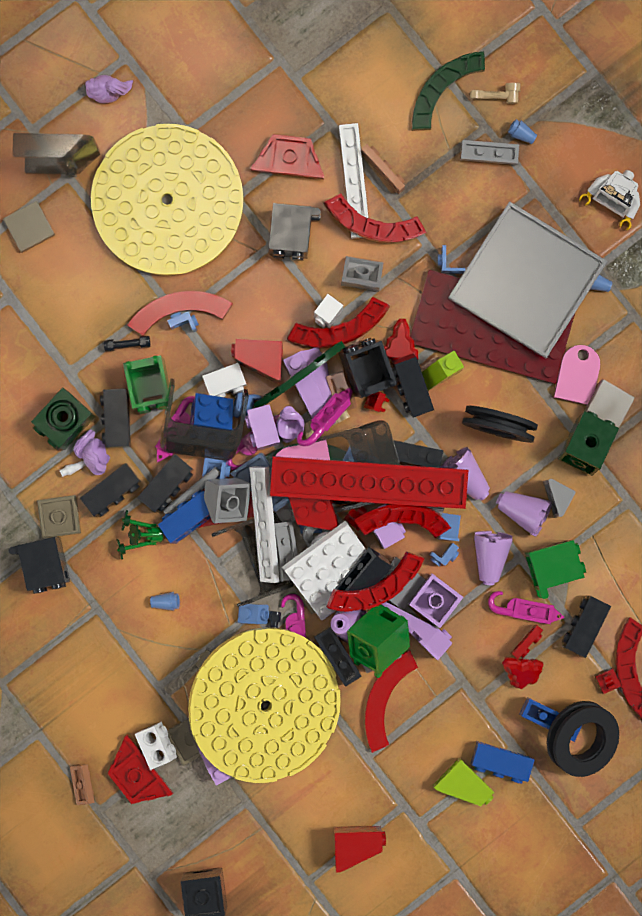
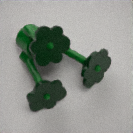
(153, 534)

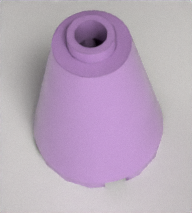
(477, 484)
(525, 510)
(491, 554)
(343, 621)

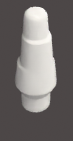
(72, 468)

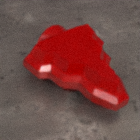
(400, 343)
(522, 671)

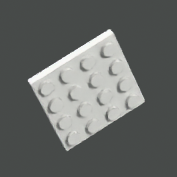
(324, 566)

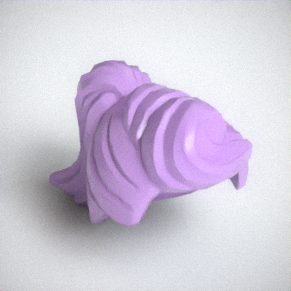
(106, 88)
(289, 424)
(92, 452)

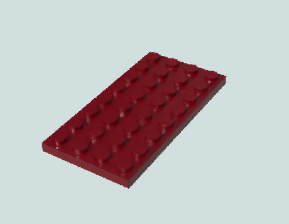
(449, 327)

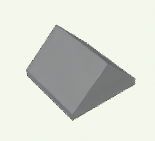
(362, 274)
(559, 496)

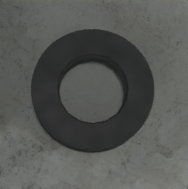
(500, 423)
(600, 751)

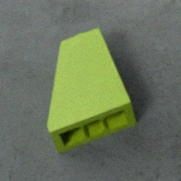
(442, 370)
(464, 784)

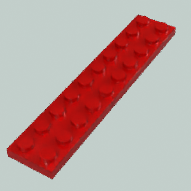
(369, 482)

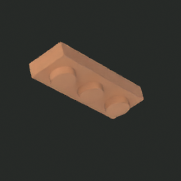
(383, 168)

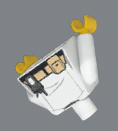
(616, 193)

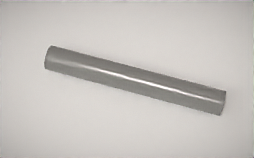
(186, 496)

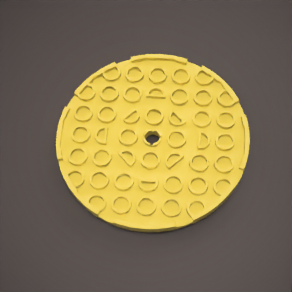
(162, 163)
(228, 700)

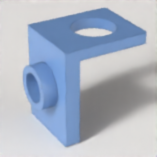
(442, 262)
(454, 523)

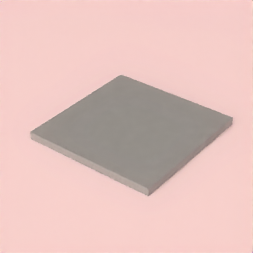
(527, 280)

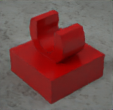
(375, 401)
(353, 515)
(608, 681)

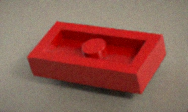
(532, 636)

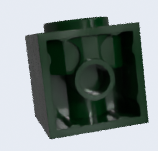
(50, 423)
(596, 434)

